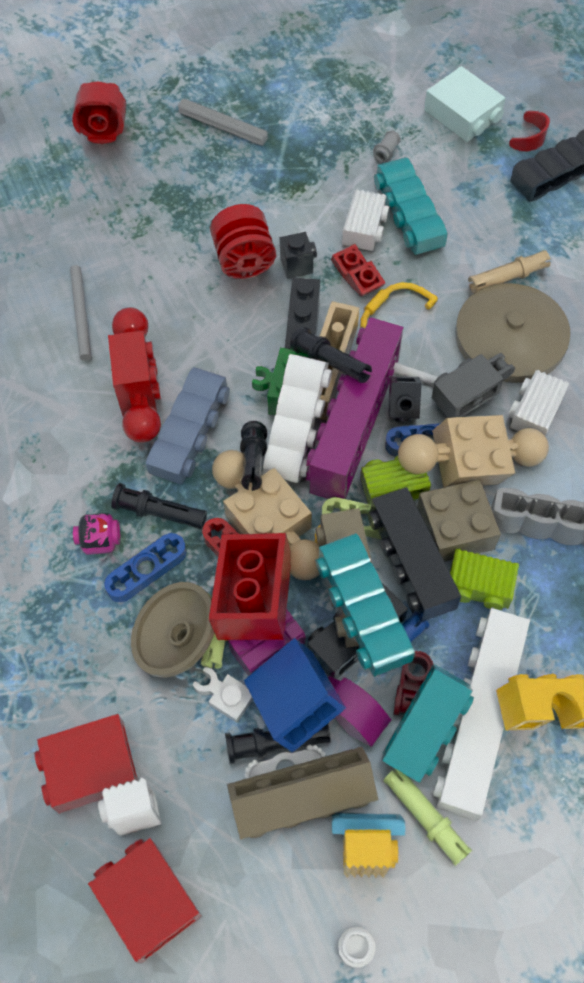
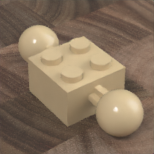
(473, 450)
(268, 510)

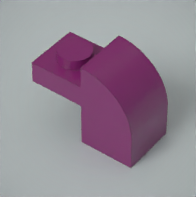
(363, 715)

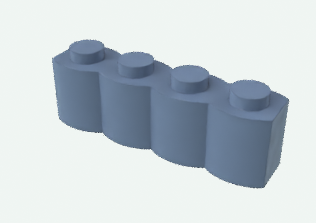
(187, 426)

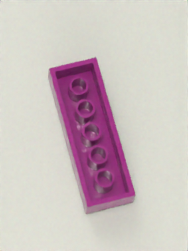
(354, 412)

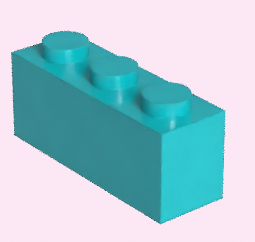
(428, 723)

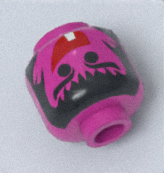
(97, 533)

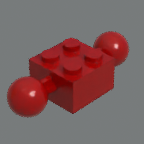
(135, 375)

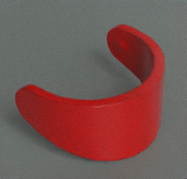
(533, 142)

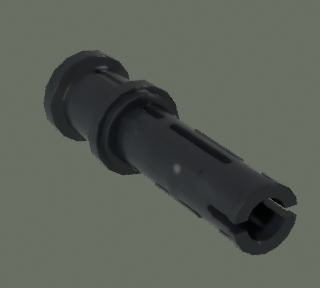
(321, 349)
(253, 447)
(145, 503)
(260, 743)

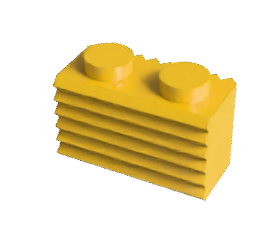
(369, 852)

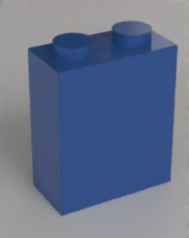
(294, 695)

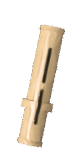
(518, 268)

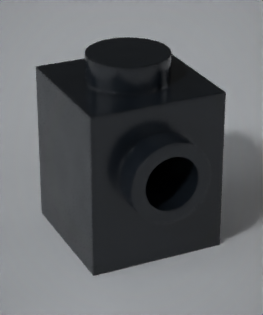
(297, 254)
(404, 398)

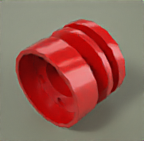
(242, 241)

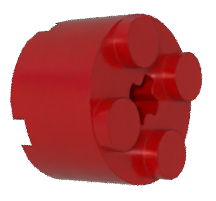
(99, 112)

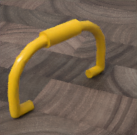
(383, 294)

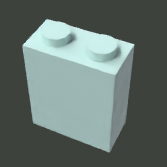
(464, 104)

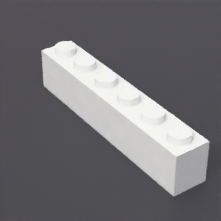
(480, 730)

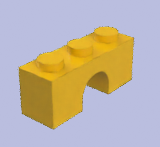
(529, 702)

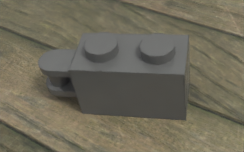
(470, 384)

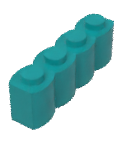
(410, 206)
(366, 605)

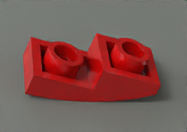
(357, 271)

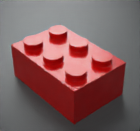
(251, 587)

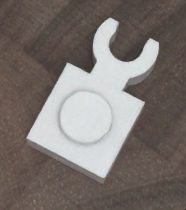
(228, 696)

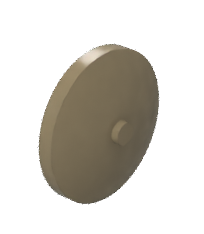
(517, 323)

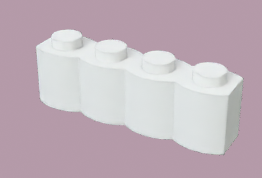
(295, 417)

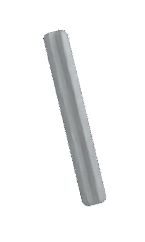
(223, 122)

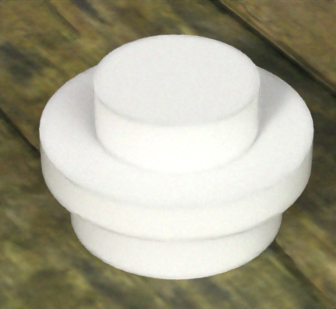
(356, 947)

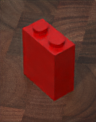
(84, 762)
(144, 899)

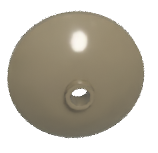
(172, 630)

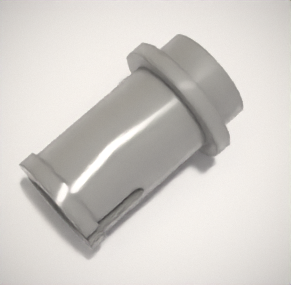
(384, 150)

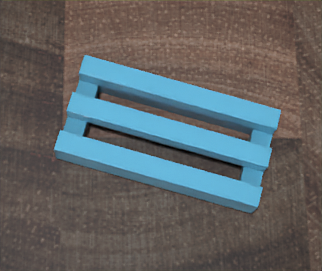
(368, 821)

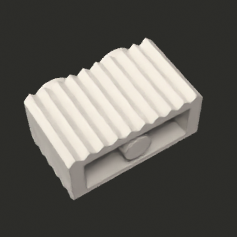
(365, 220)
(539, 402)
(129, 807)

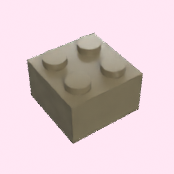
(459, 519)

